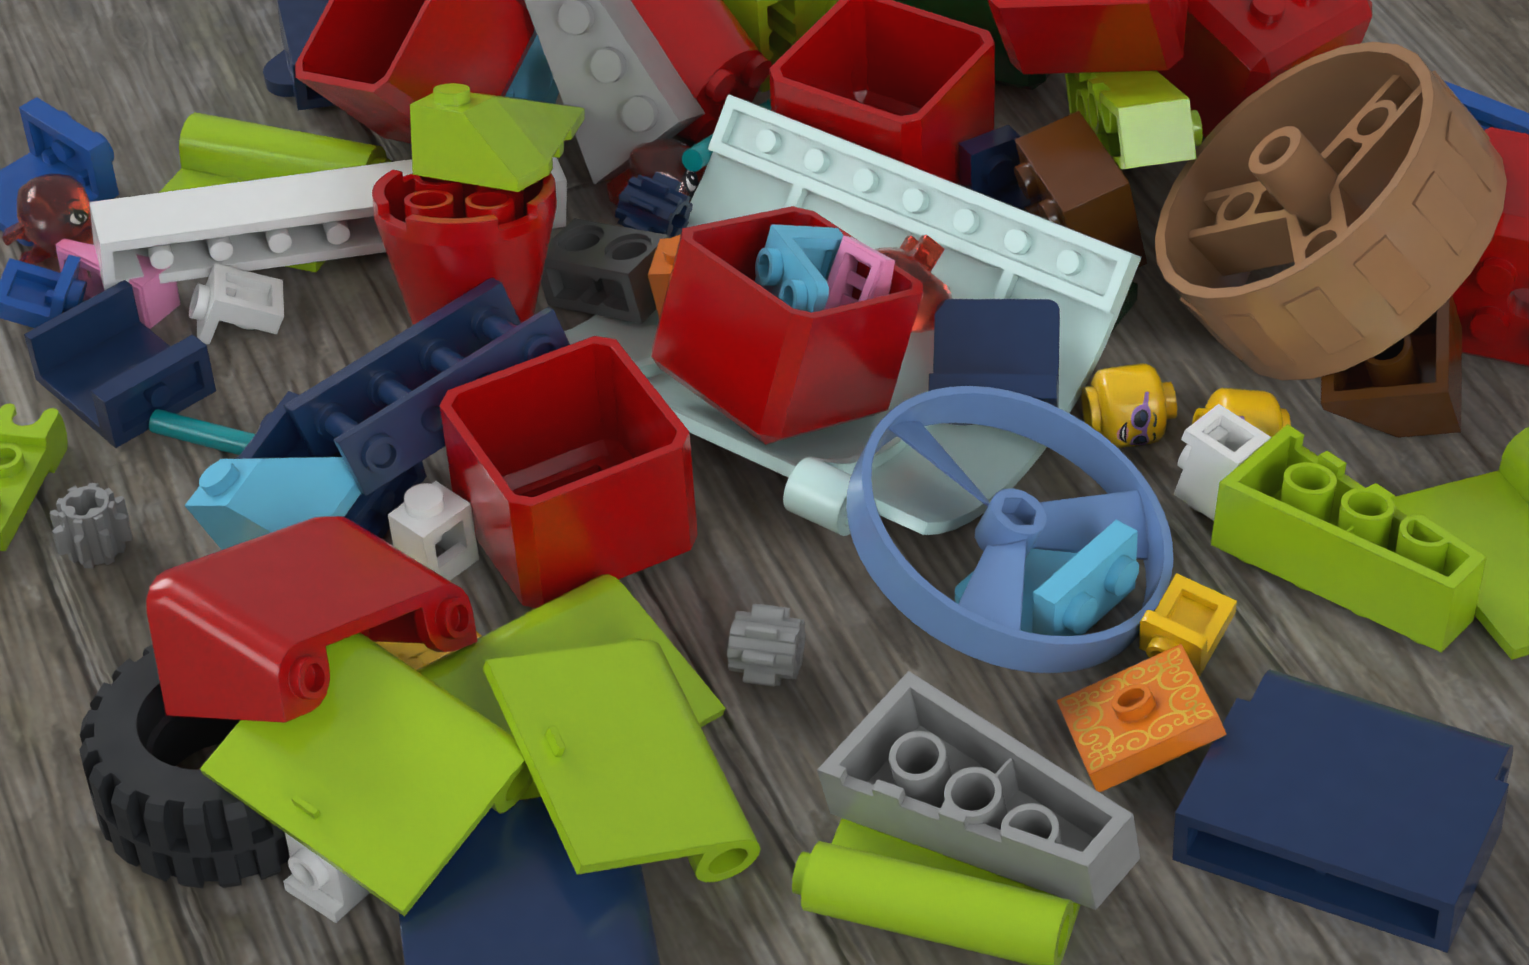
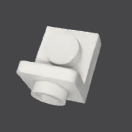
(239, 299)

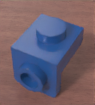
(37, 294)

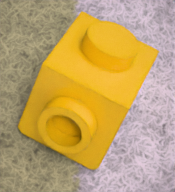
(1190, 617)

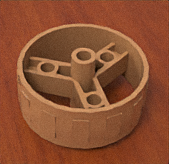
(1359, 179)

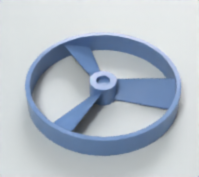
(990, 610)

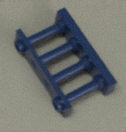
(388, 402)

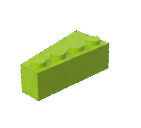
(1136, 116)
(1347, 542)

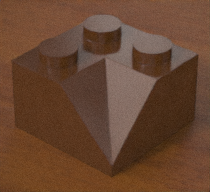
(1078, 183)
(1407, 387)

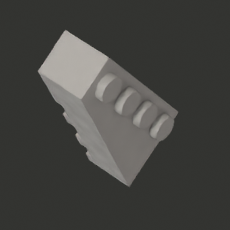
(618, 73)
(978, 796)

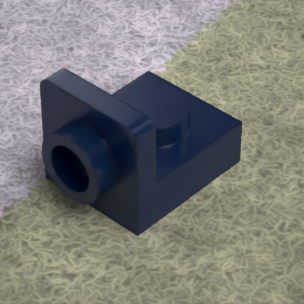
(988, 166)

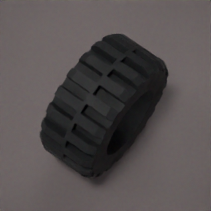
(161, 813)

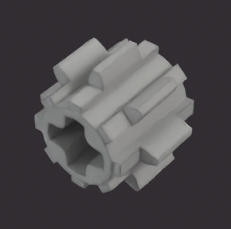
(90, 525)
(766, 645)

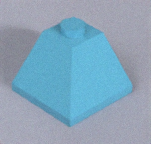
(267, 494)

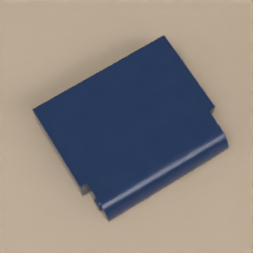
(1347, 808)
(520, 902)

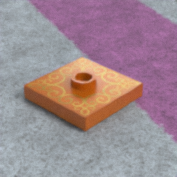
(1140, 718)

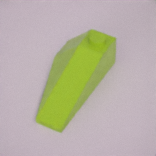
(488, 137)

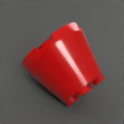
(708, 53)
(459, 234)

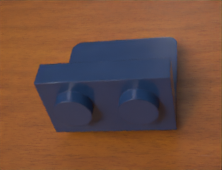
(998, 346)

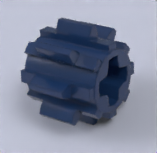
(654, 205)

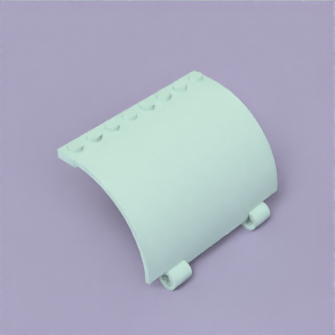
(989, 253)

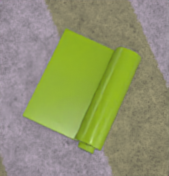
(233, 151)
(1494, 519)
(584, 617)
(622, 759)
(377, 774)
(931, 897)

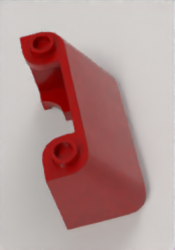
(253, 621)

